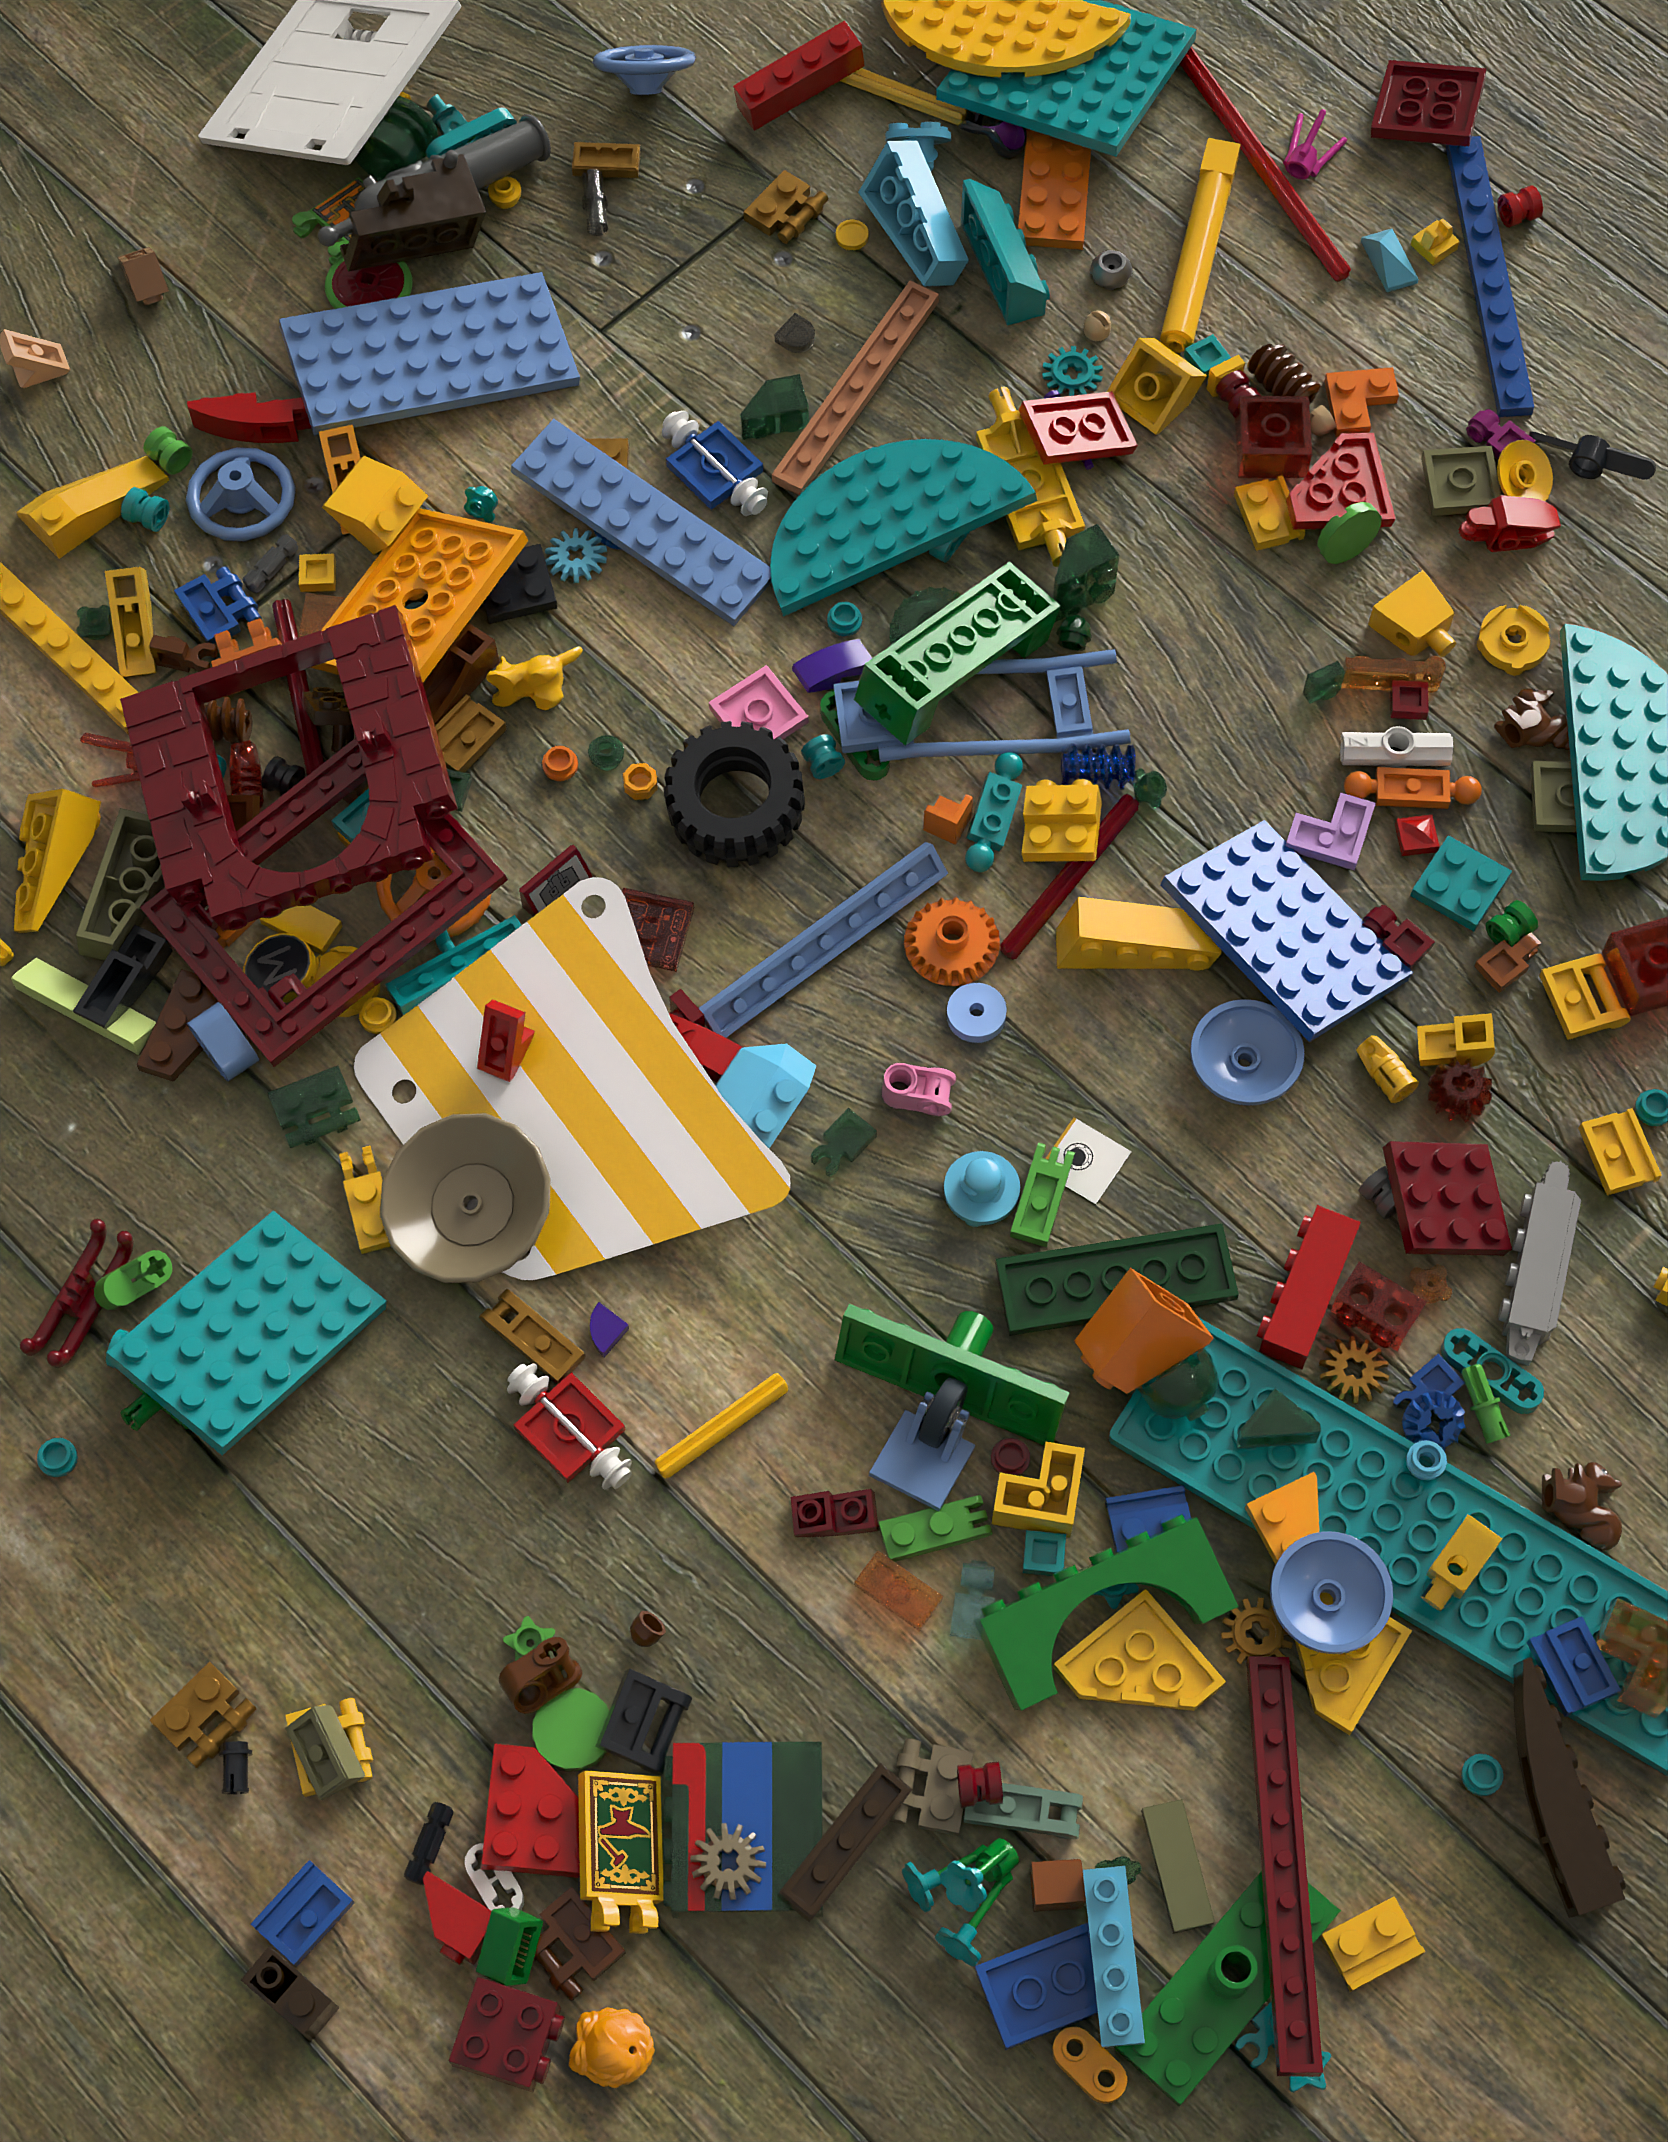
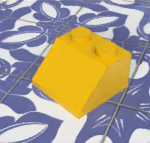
(1155, 384)
(374, 503)

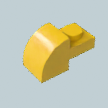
(1465, 1038)

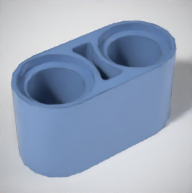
(223, 1041)

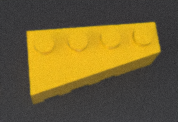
(1131, 937)

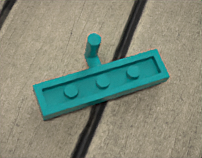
(424, 980)

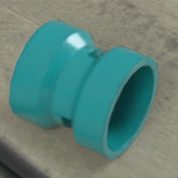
(145, 509)

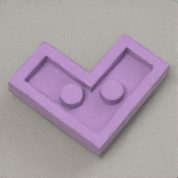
(1334, 841)

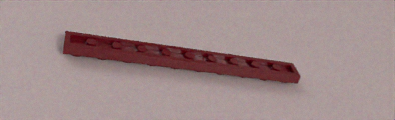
(1284, 1868)

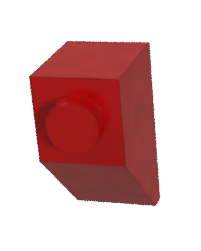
(456, 1920)

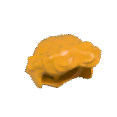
(605, 2044)

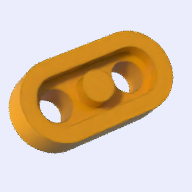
(1089, 2064)

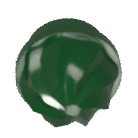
(1074, 633)

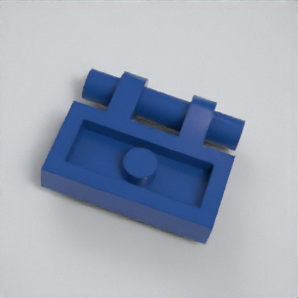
(209, 612)

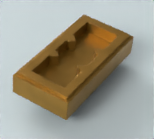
(609, 158)

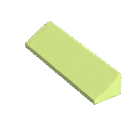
(64, 992)

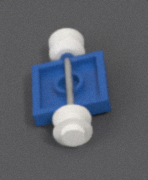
(714, 464)

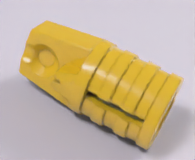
(1387, 1069)

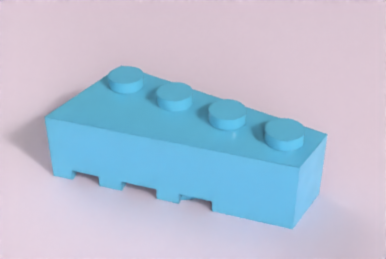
(914, 214)

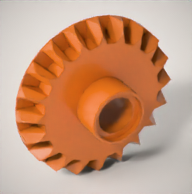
(946, 960)

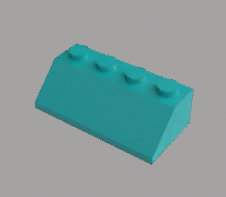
(1002, 253)

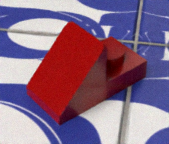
(503, 1040)

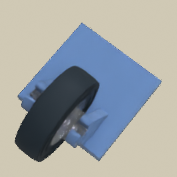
(921, 1453)

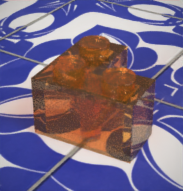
(1642, 1642)

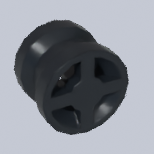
(281, 776)

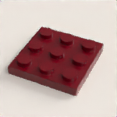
(1428, 103)
(1446, 1198)

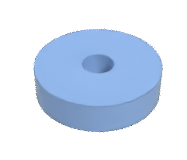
(976, 1028)

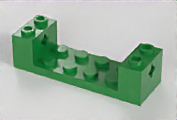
(951, 647)

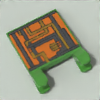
(329, 213)

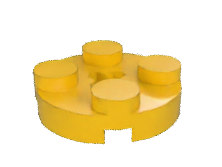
(1510, 656)

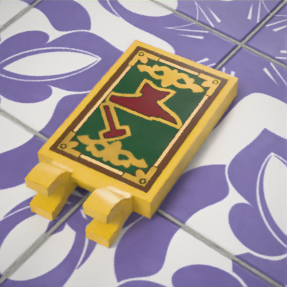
(620, 1848)

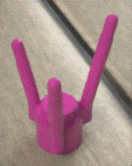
(1302, 160)

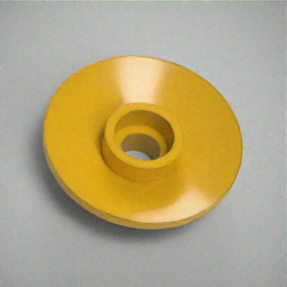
(1524, 471)

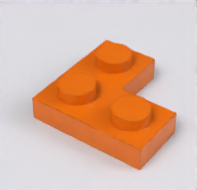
(1355, 390)

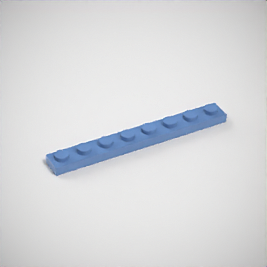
(823, 940)

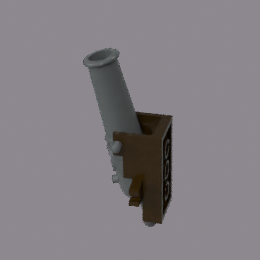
(435, 202)

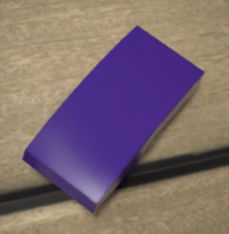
(831, 664)

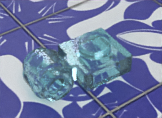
(967, 1607)

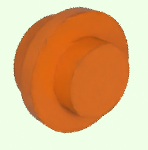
(560, 763)

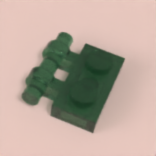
(309, 1099)

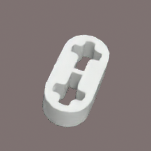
(486, 1885)

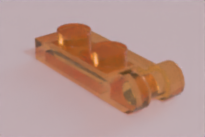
(1378, 674)

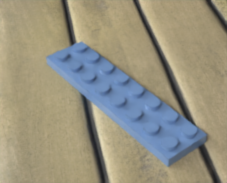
(643, 522)

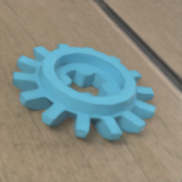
(576, 567)

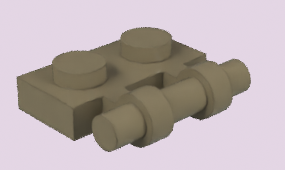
(941, 1801)

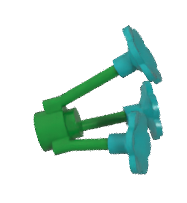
(965, 1889)

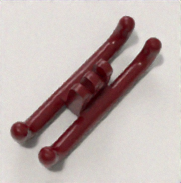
(78, 1298)

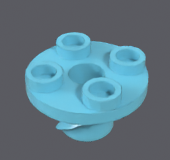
(927, 136)
(981, 1188)

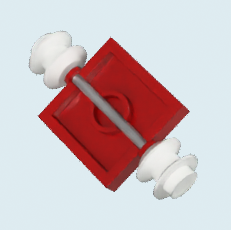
(569, 1427)

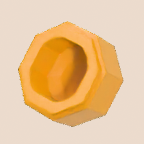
(640, 781)

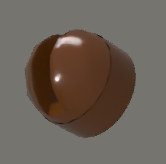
(646, 1629)

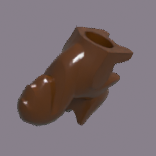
(1531, 724)
(1576, 1503)

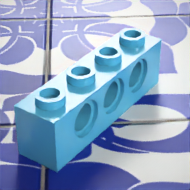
(1113, 1957)

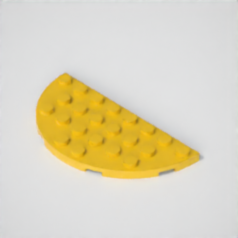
(1006, 34)

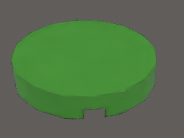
(1350, 534)
(569, 1730)

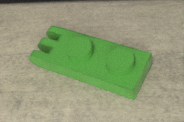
(1041, 1196)
(933, 1529)

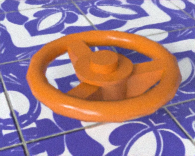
(425, 879)

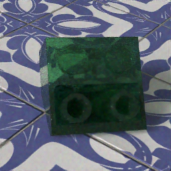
(1085, 572)

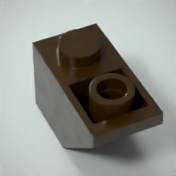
(290, 1993)

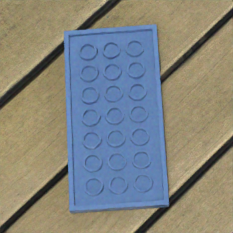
(428, 352)

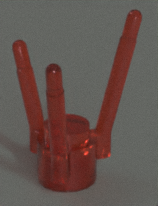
(114, 744)

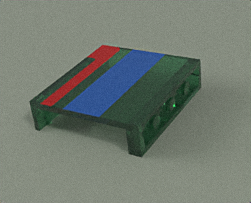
(751, 1784)

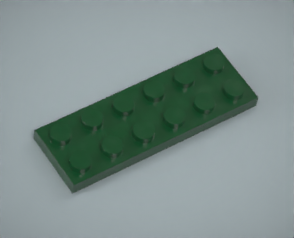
(1073, 1282)

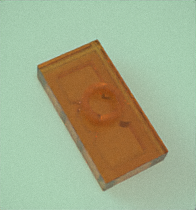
(898, 1590)

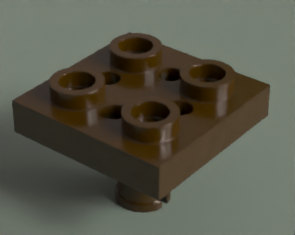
(330, 708)

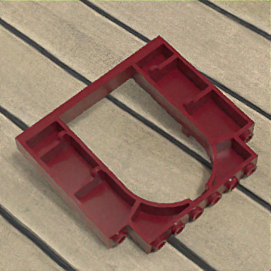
(189, 797)

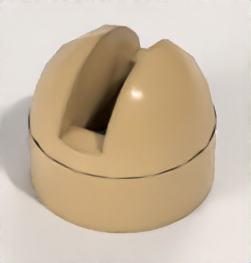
(1094, 326)
(1321, 421)

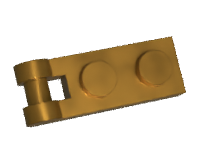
(533, 1337)

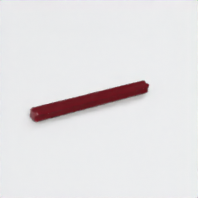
(297, 684)
(1066, 880)

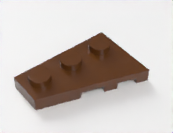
(171, 1041)

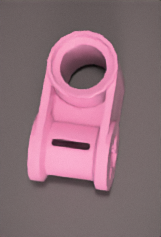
(921, 1088)

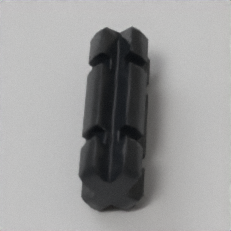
(428, 1842)

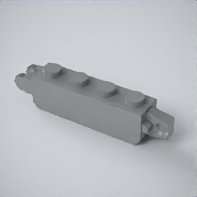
(1541, 1264)

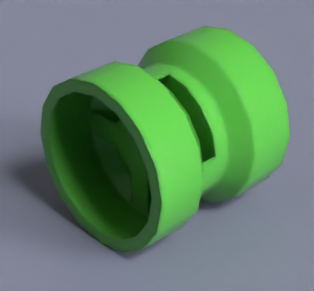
(164, 447)

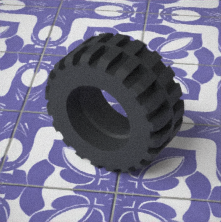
(728, 751)

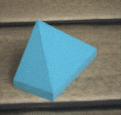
(1389, 260)

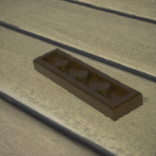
(844, 1842)

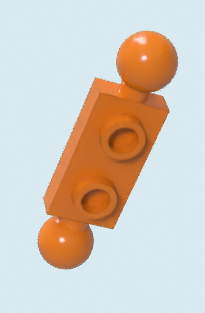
(1413, 787)

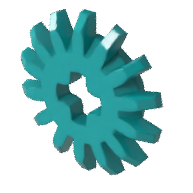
(1080, 363)

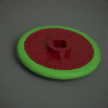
(351, 287)

